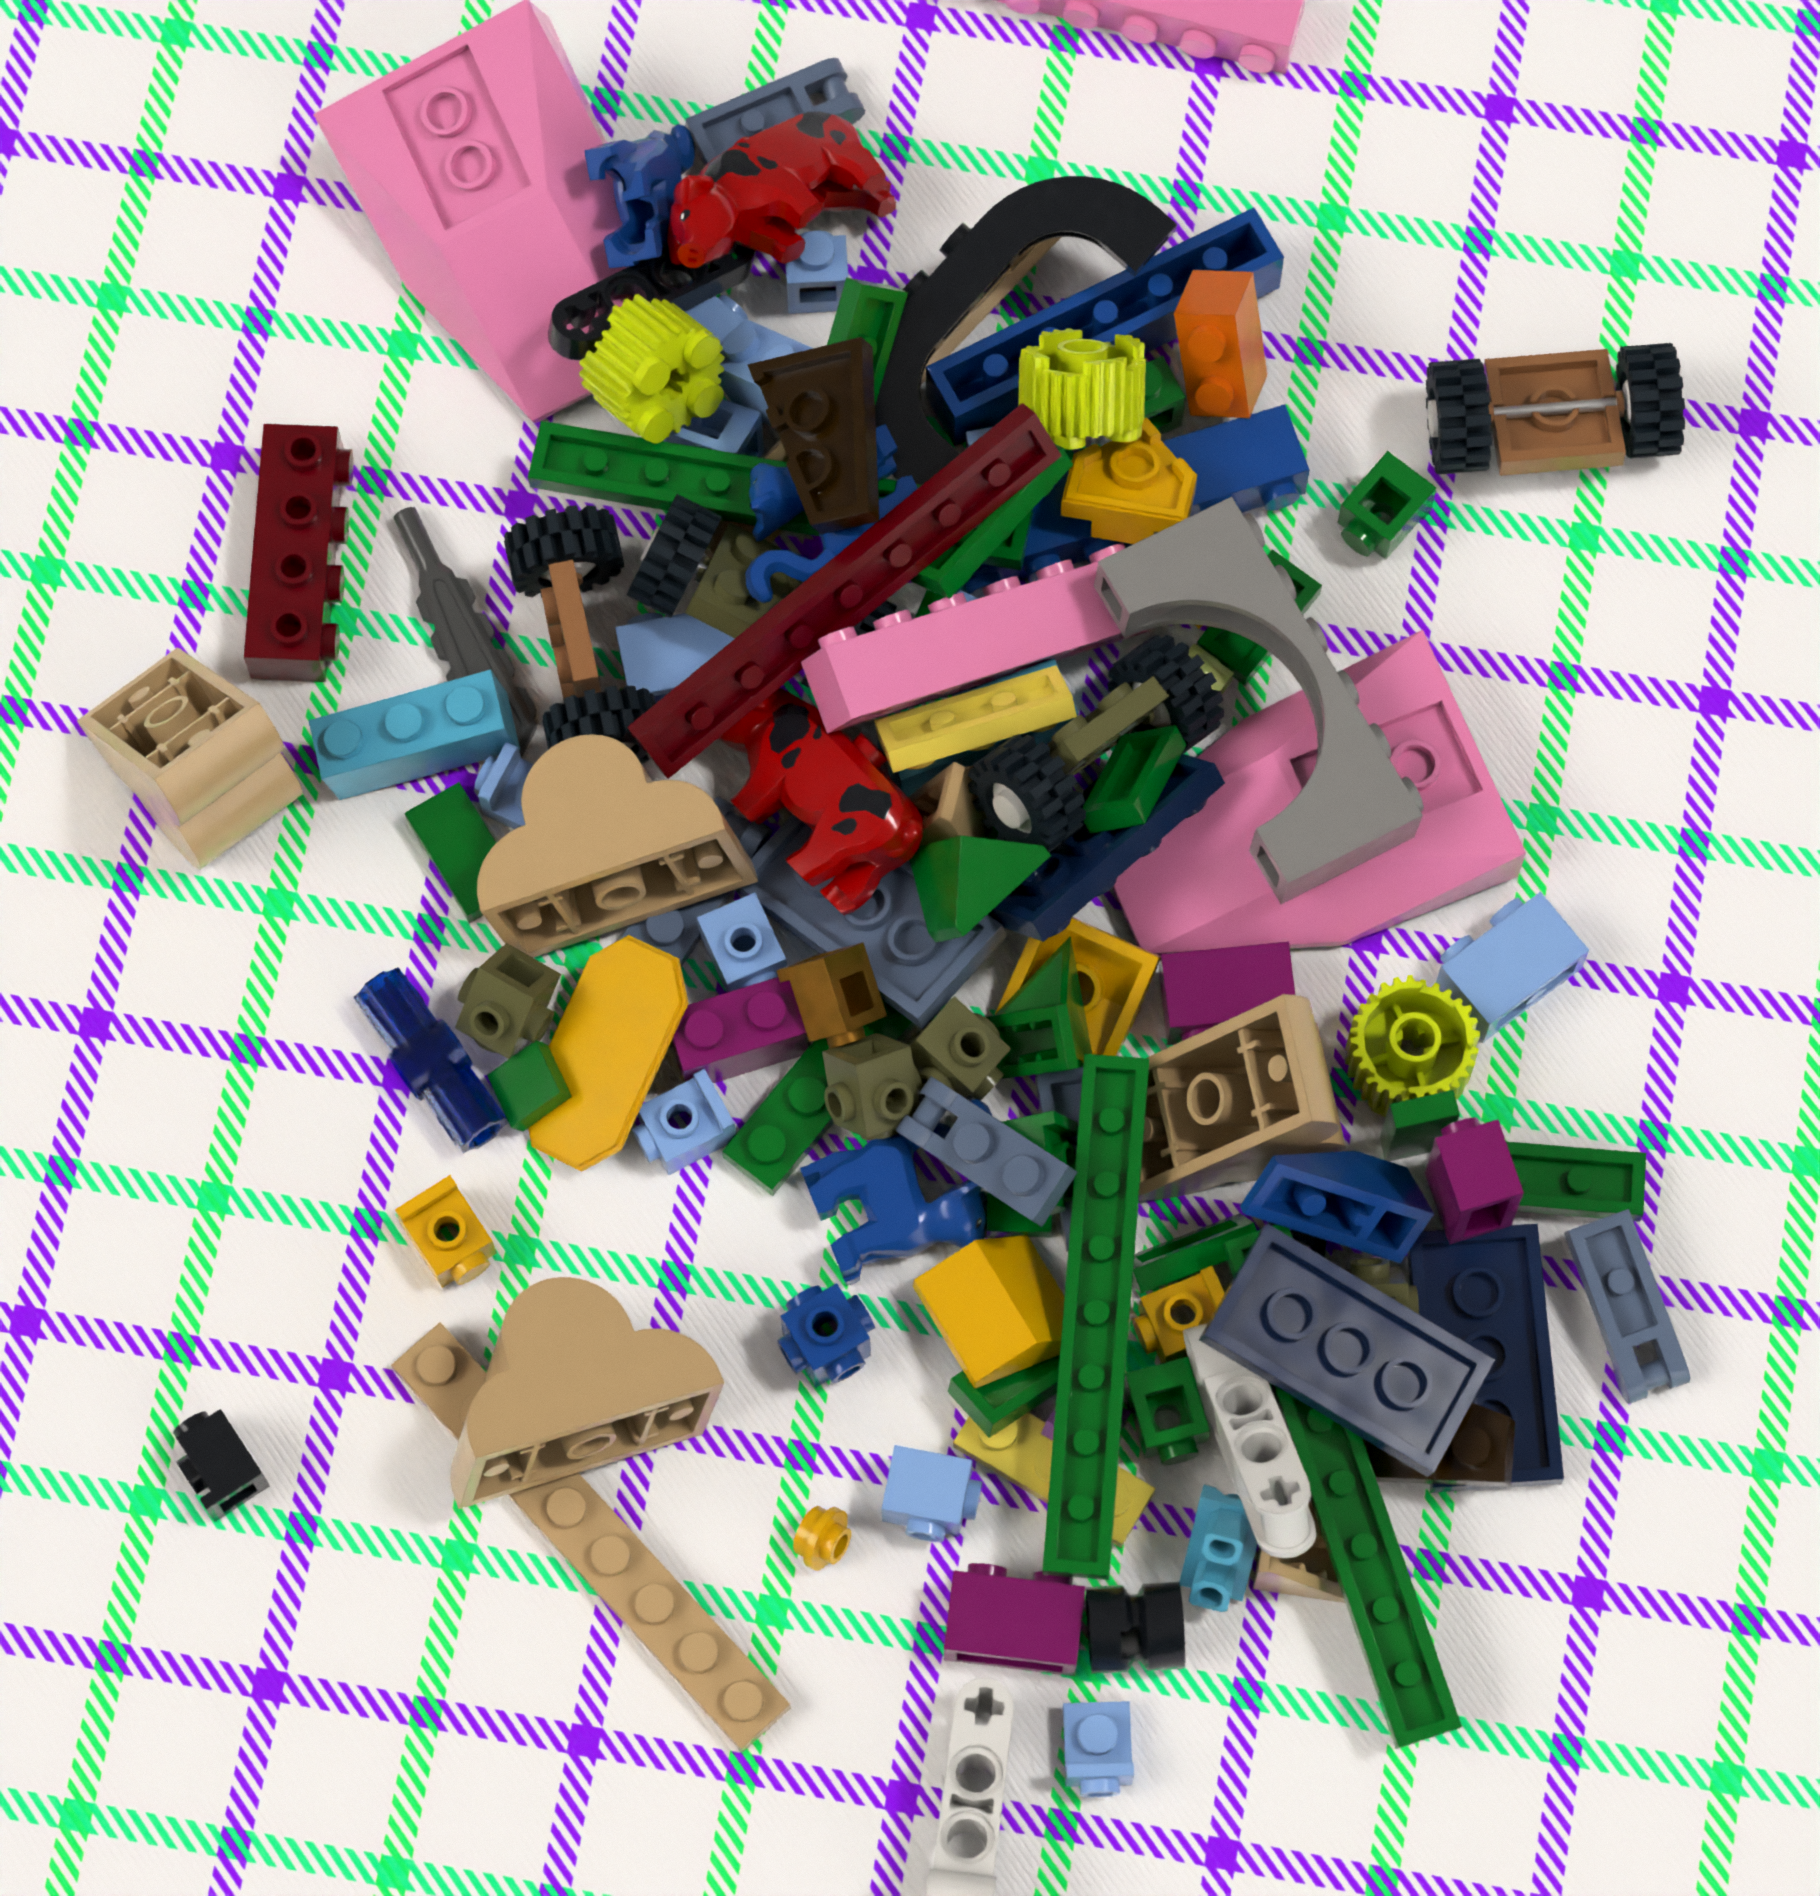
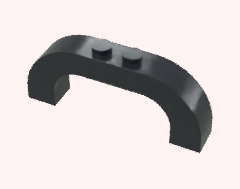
(975, 260)

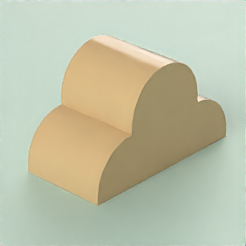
(194, 755)
(604, 849)
(1236, 1100)
(577, 1392)

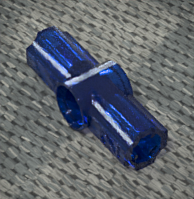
(430, 1060)

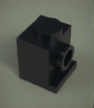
(218, 1462)

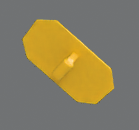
(611, 1049)

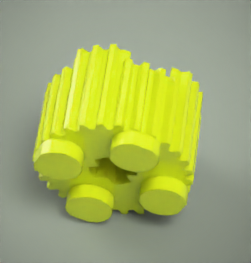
(654, 368)
(1084, 387)
(1416, 1014)

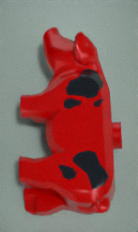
(772, 186)
(835, 787)

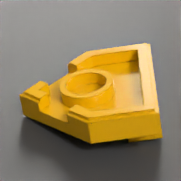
(1129, 488)

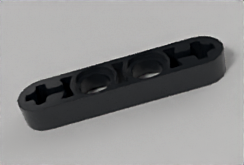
(642, 280)

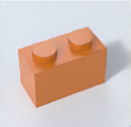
(1221, 343)

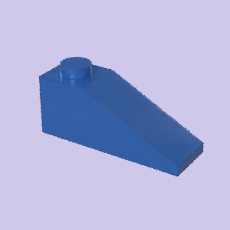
(1342, 1200)

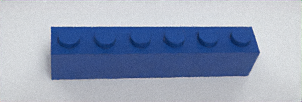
(982, 380)
(1242, 458)

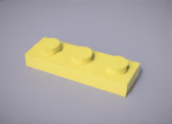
(975, 719)
(1025, 1457)

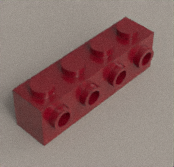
(295, 553)

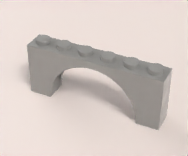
(1220, 577)

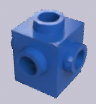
(831, 1356)

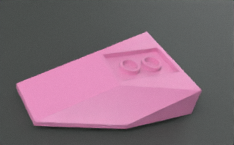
(486, 194)
(1211, 894)

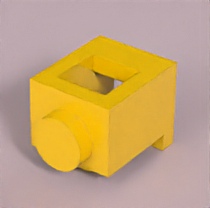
(432, 1211)
(1155, 1325)

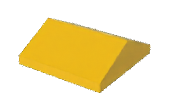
(1110, 976)
(995, 1307)

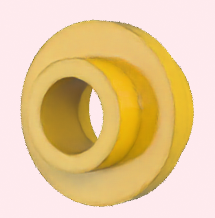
(822, 1537)

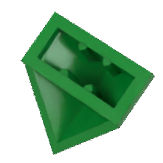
(967, 878)
(1045, 1020)

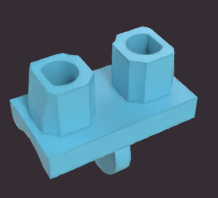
(1218, 1551)

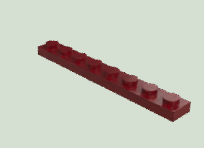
(845, 590)

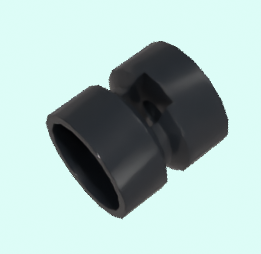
(1159, 1631)

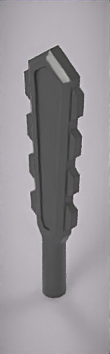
(460, 632)

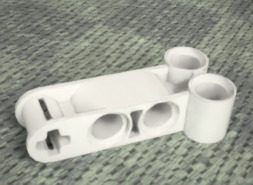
(1254, 1448)
(966, 1811)

